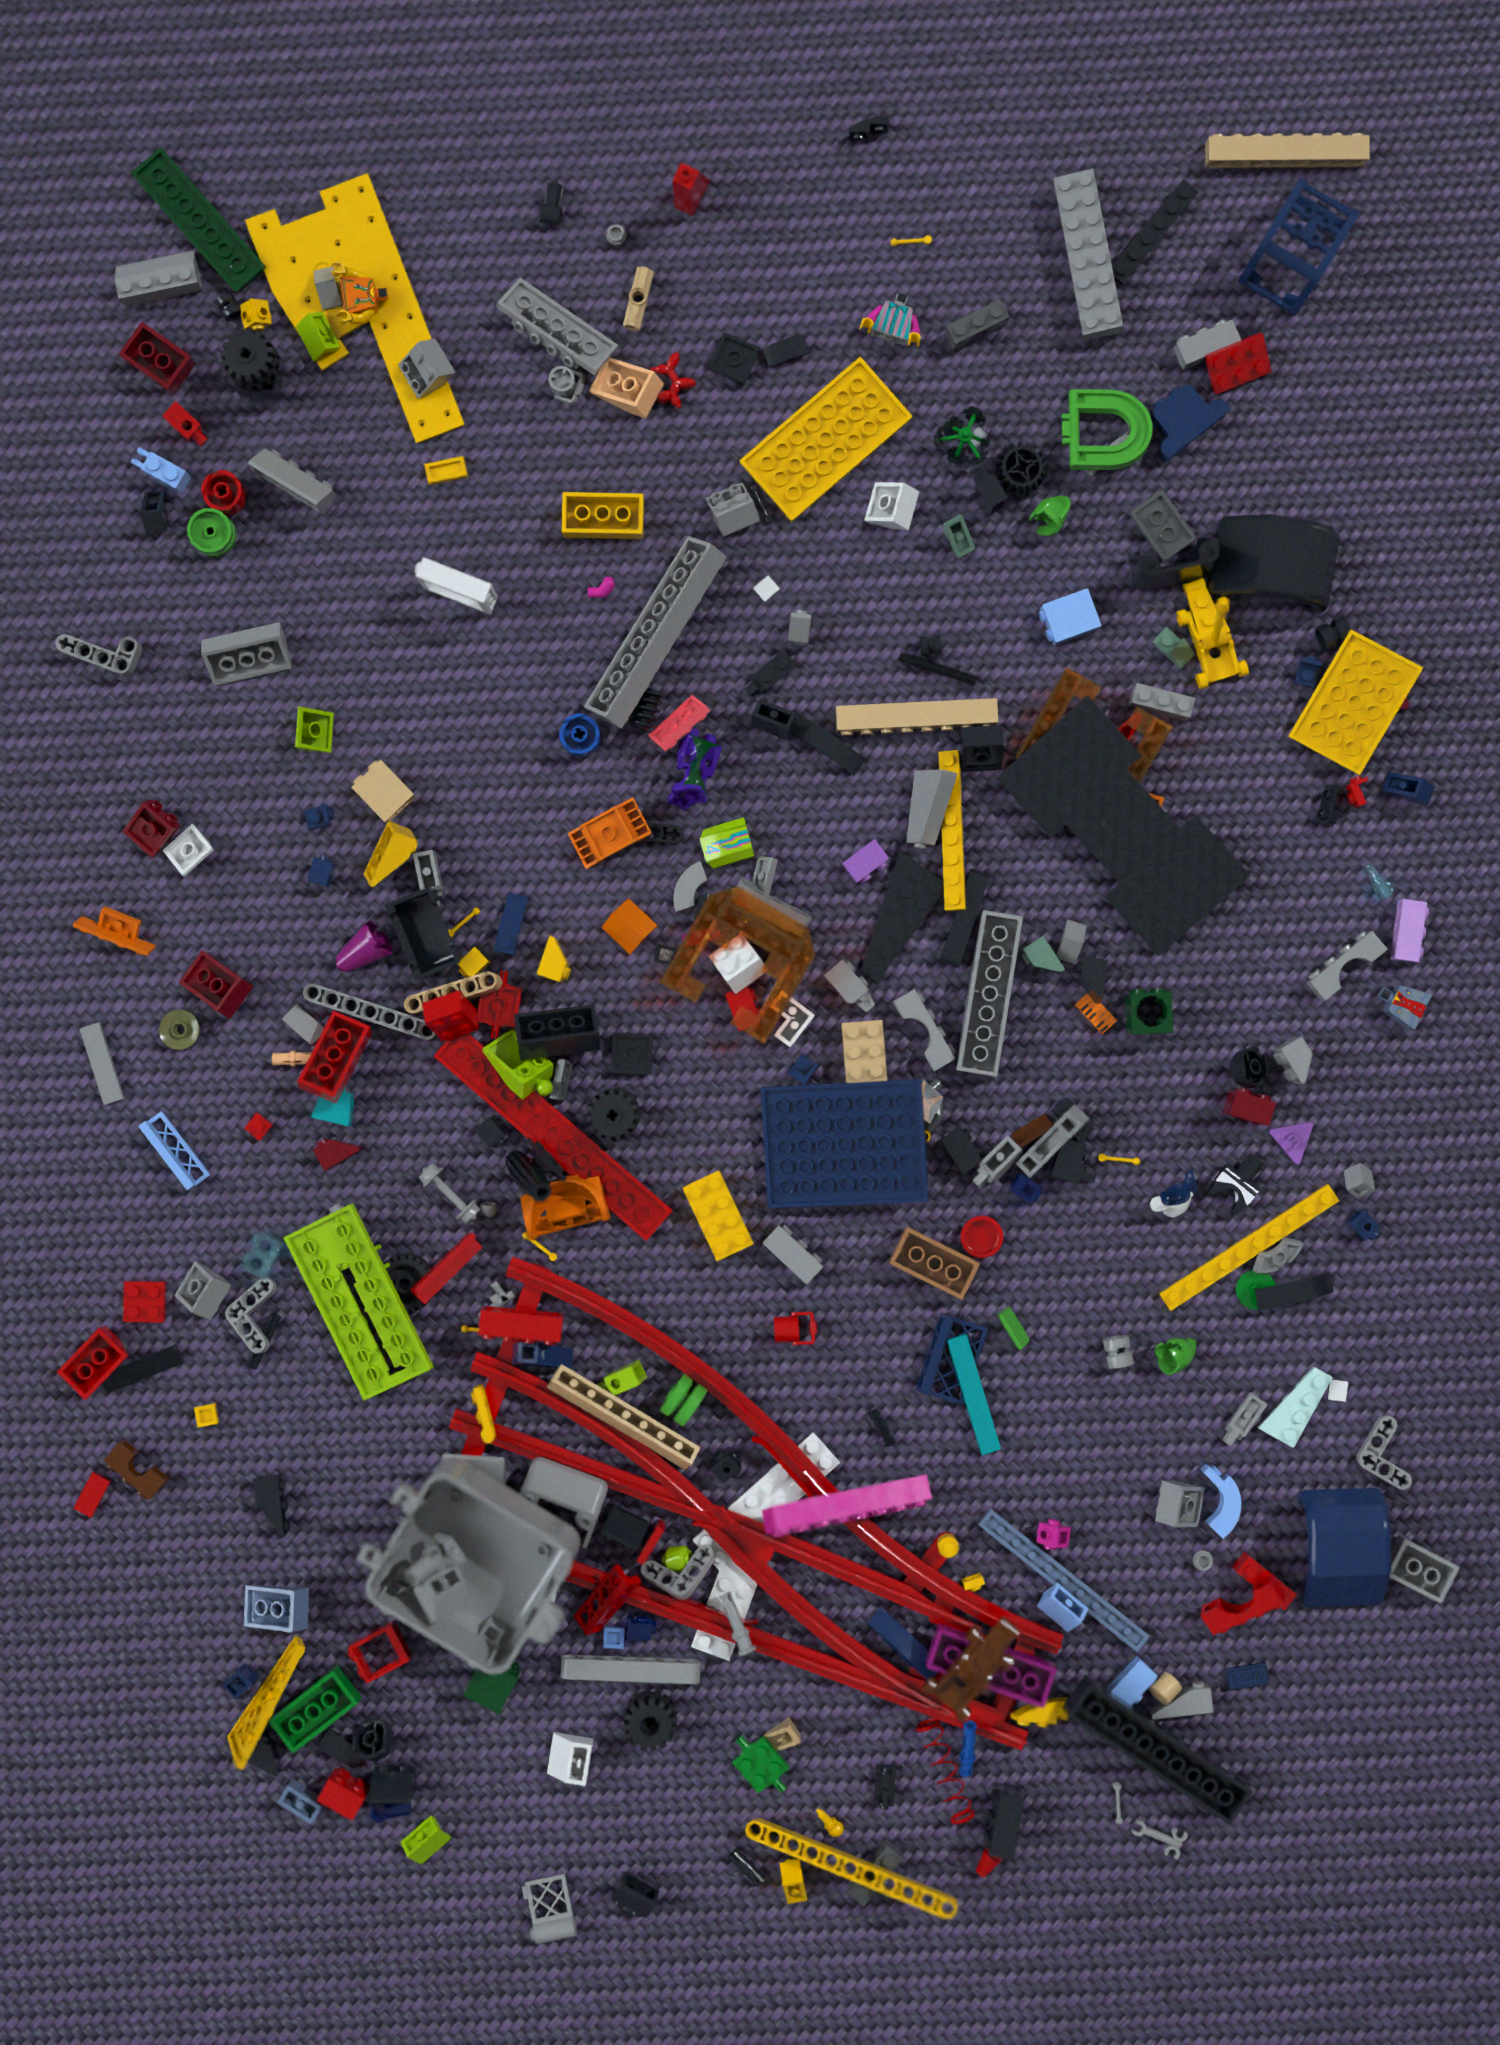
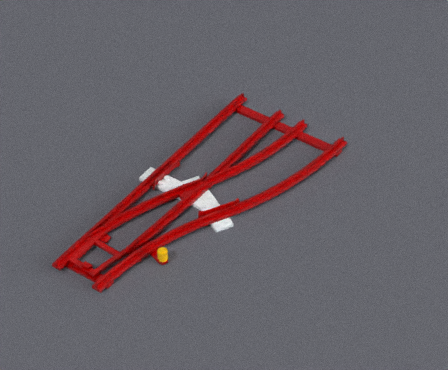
(740, 1533)

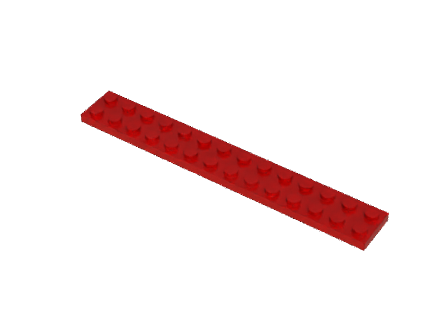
(557, 1134)

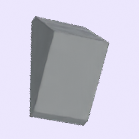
(327, 288)
(1071, 941)

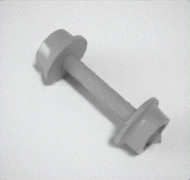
(431, 1175)

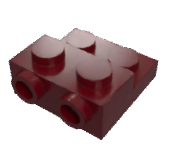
(151, 827)

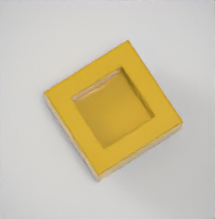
(206, 1415)
(973, 1582)

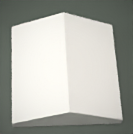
(188, 850)

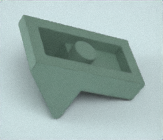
(958, 536)
(1173, 648)

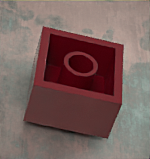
(1251, 1108)

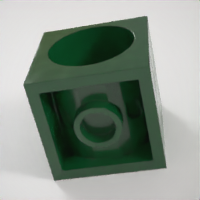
(1162, 1025)
(492, 1689)

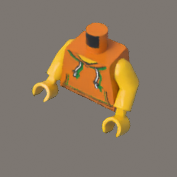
(358, 295)

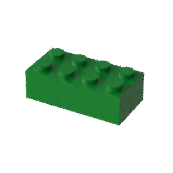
(314, 1709)

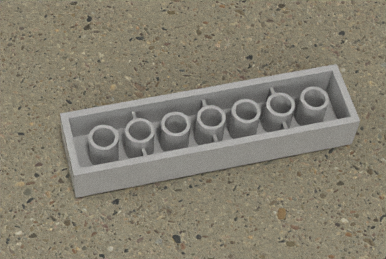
(1088, 255)
(989, 993)

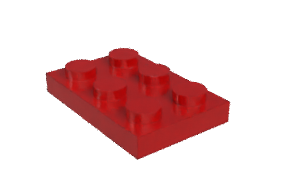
(1238, 363)

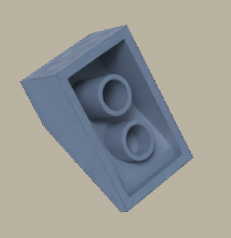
(276, 1607)

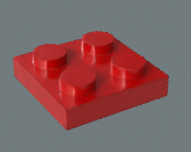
(144, 1301)

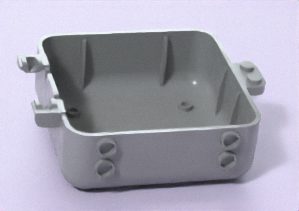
(508, 1553)

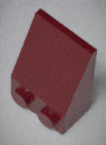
(216, 984)

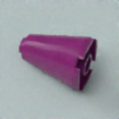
(363, 948)

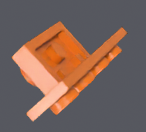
(116, 928)

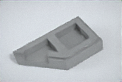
(449, 1548)

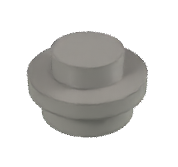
(616, 235)
(1202, 1560)

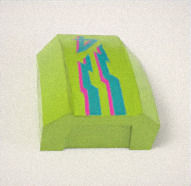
(726, 843)

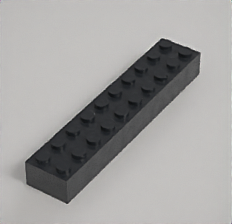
(1157, 1749)

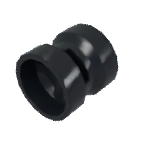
(229, 309)
(930, 645)

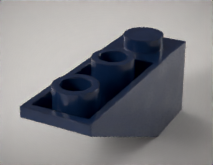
(541, 1355)

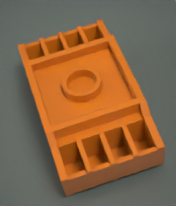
(609, 833)

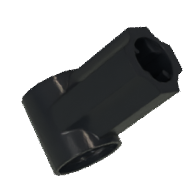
(551, 209)

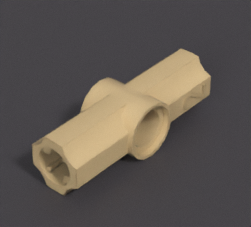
(640, 287)

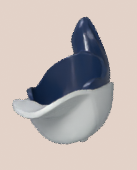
(1176, 1198)

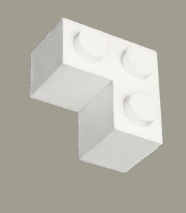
(796, 1020)

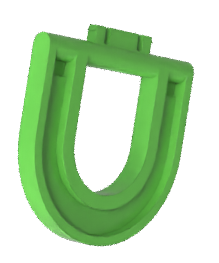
(1106, 402)

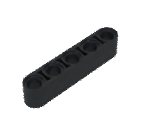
(964, 919)

